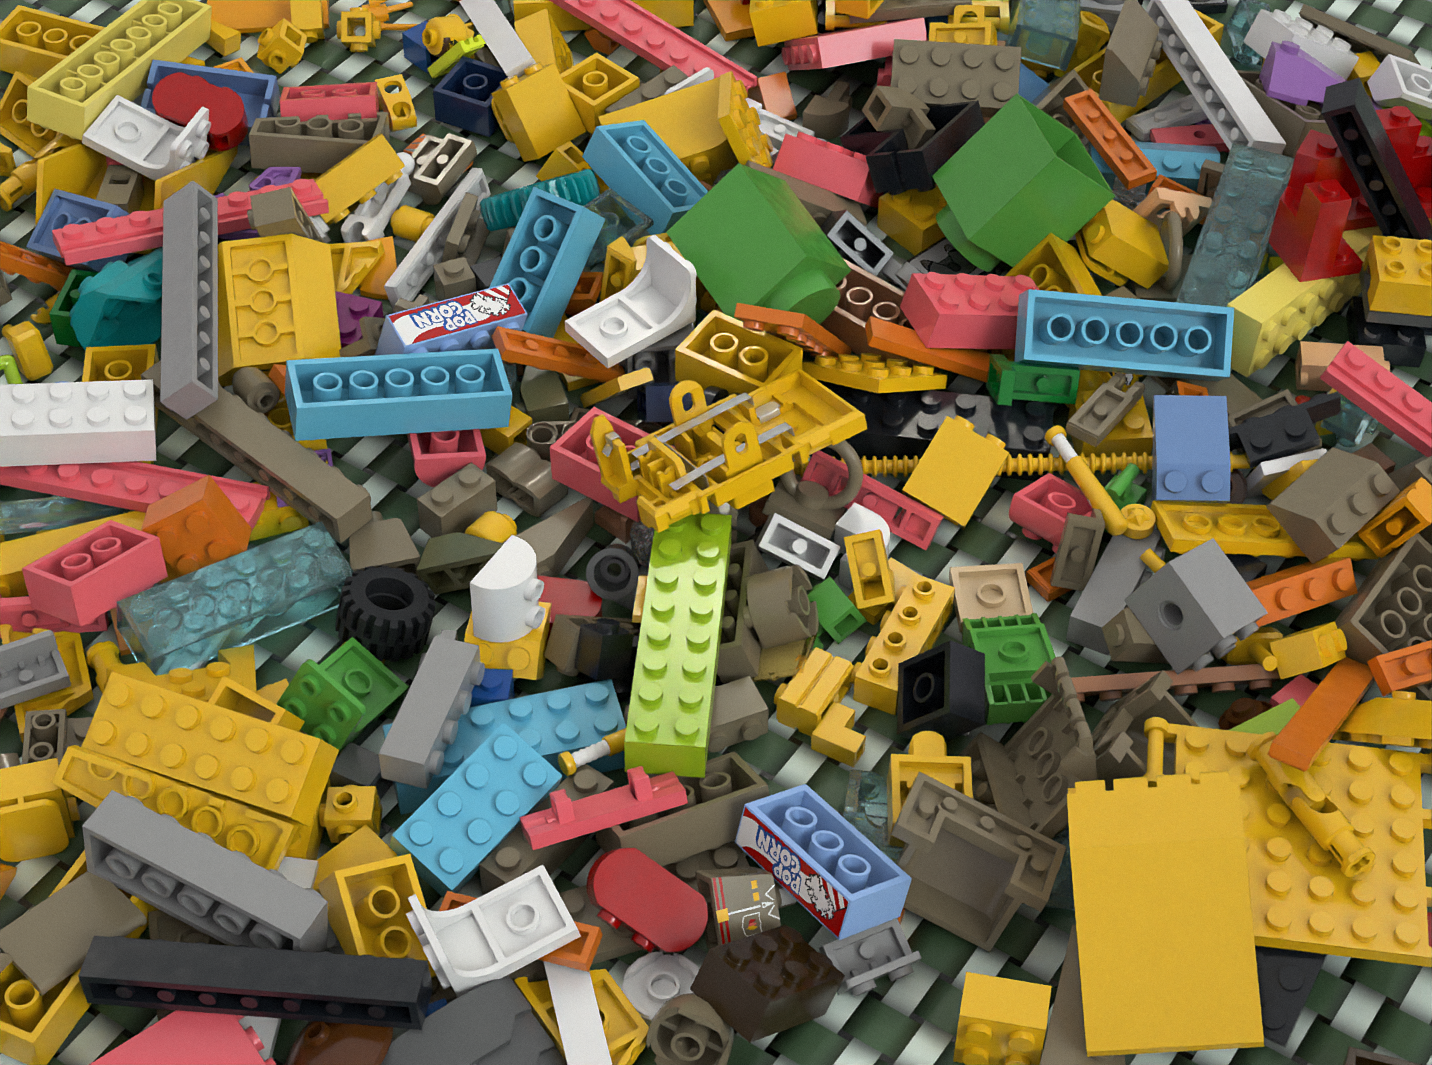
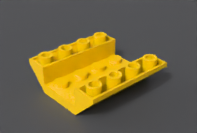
(275, 303)

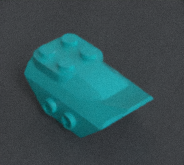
(121, 304)

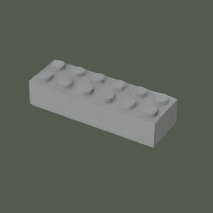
(200, 880)

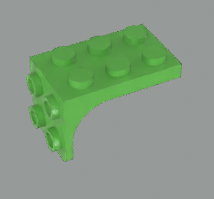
(342, 694)

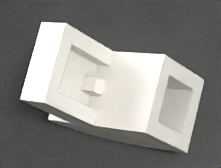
(857, 521)

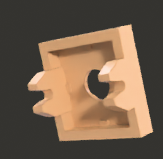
(1188, 206)

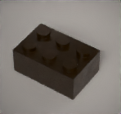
(767, 982)

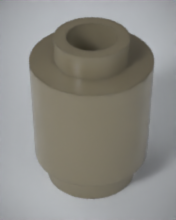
(255, 389)

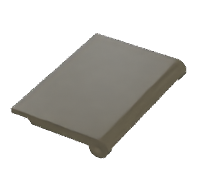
(58, 932)

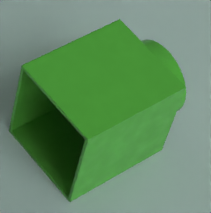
(1017, 186)
(760, 247)

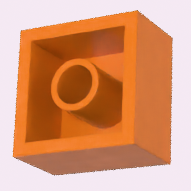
(197, 526)

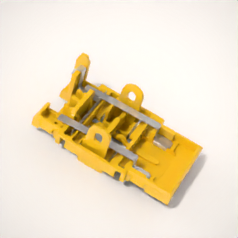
(775, 421)

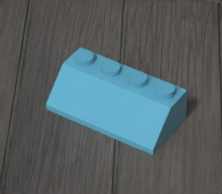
(1175, 161)
(643, 172)

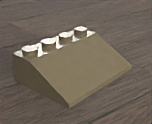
(1392, 607)

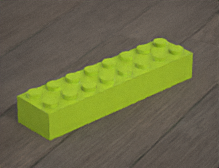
(679, 647)

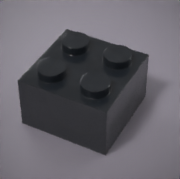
(942, 691)

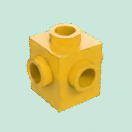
(351, 21)
(281, 46)
(349, 810)

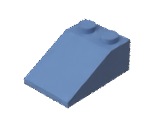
(67, 209)
(1190, 449)

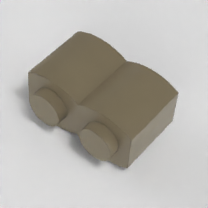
(526, 479)

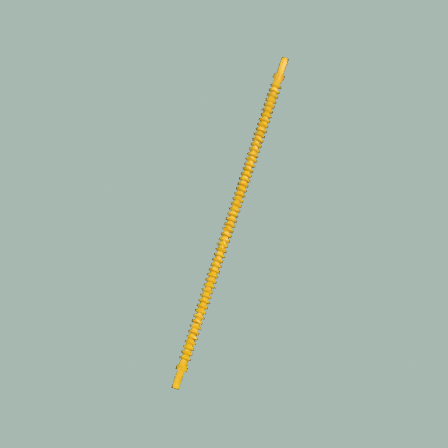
(1021, 464)

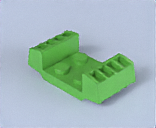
(1013, 653)

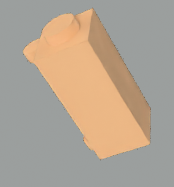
(1316, 356)

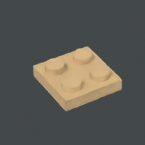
(989, 591)

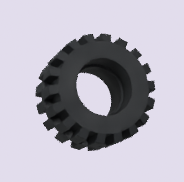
(386, 612)

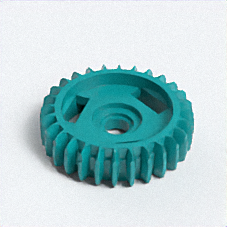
(506, 208)

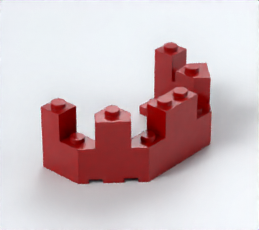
(1326, 199)

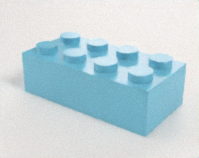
(547, 257)
(475, 810)

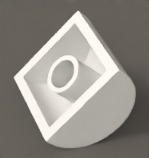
(507, 594)

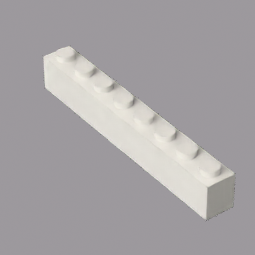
(1212, 77)

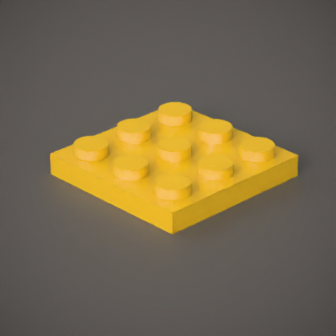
(742, 123)
(873, 374)

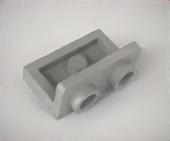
(31, 669)
(871, 956)

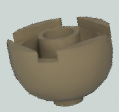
(689, 1033)

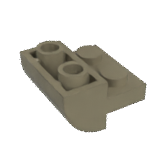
(50, 733)

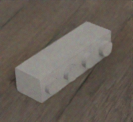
(1112, 581)
(431, 712)

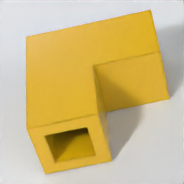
(835, 738)

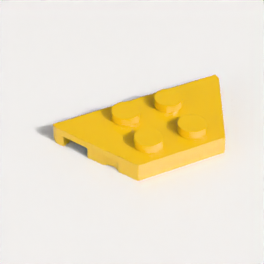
(353, 262)
(68, 698)
(621, 1022)

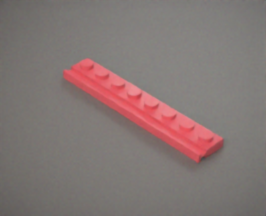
(653, 38)
(145, 229)
(1382, 396)
(128, 484)

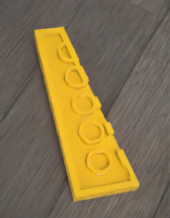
(229, 823)

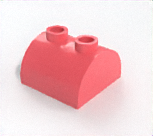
(445, 453)
(1044, 507)

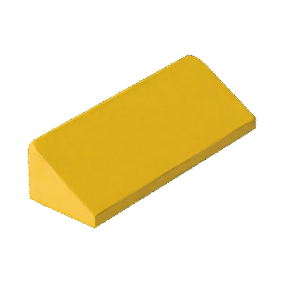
(618, 268)

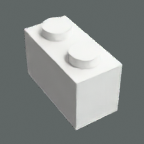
(797, 546)

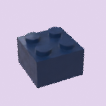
(466, 96)

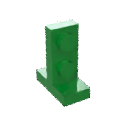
(1031, 381)

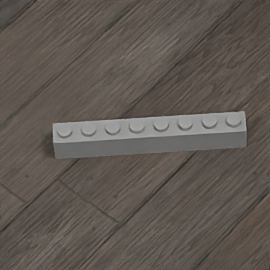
(189, 301)

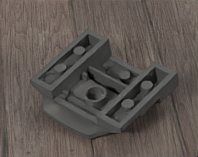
(478, 1028)

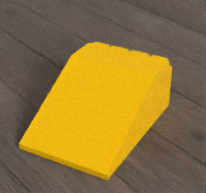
(83, 170)
(1163, 915)

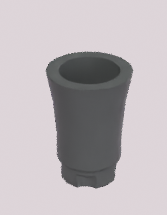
(609, 583)

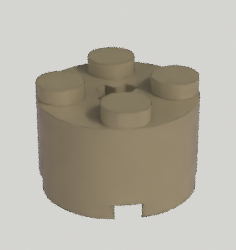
(780, 606)

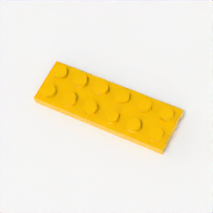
(1236, 530)

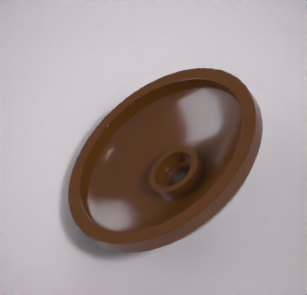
(340, 1044)

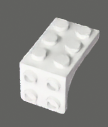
(147, 140)
(643, 312)
(494, 931)

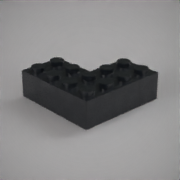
(900, 169)

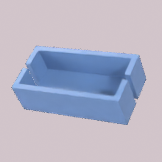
(258, 91)

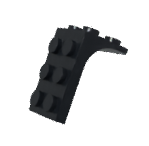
(1284, 988)

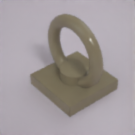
(1170, 283)
(810, 503)

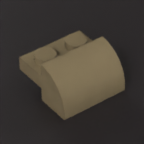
(440, 165)

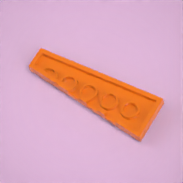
(793, 328)

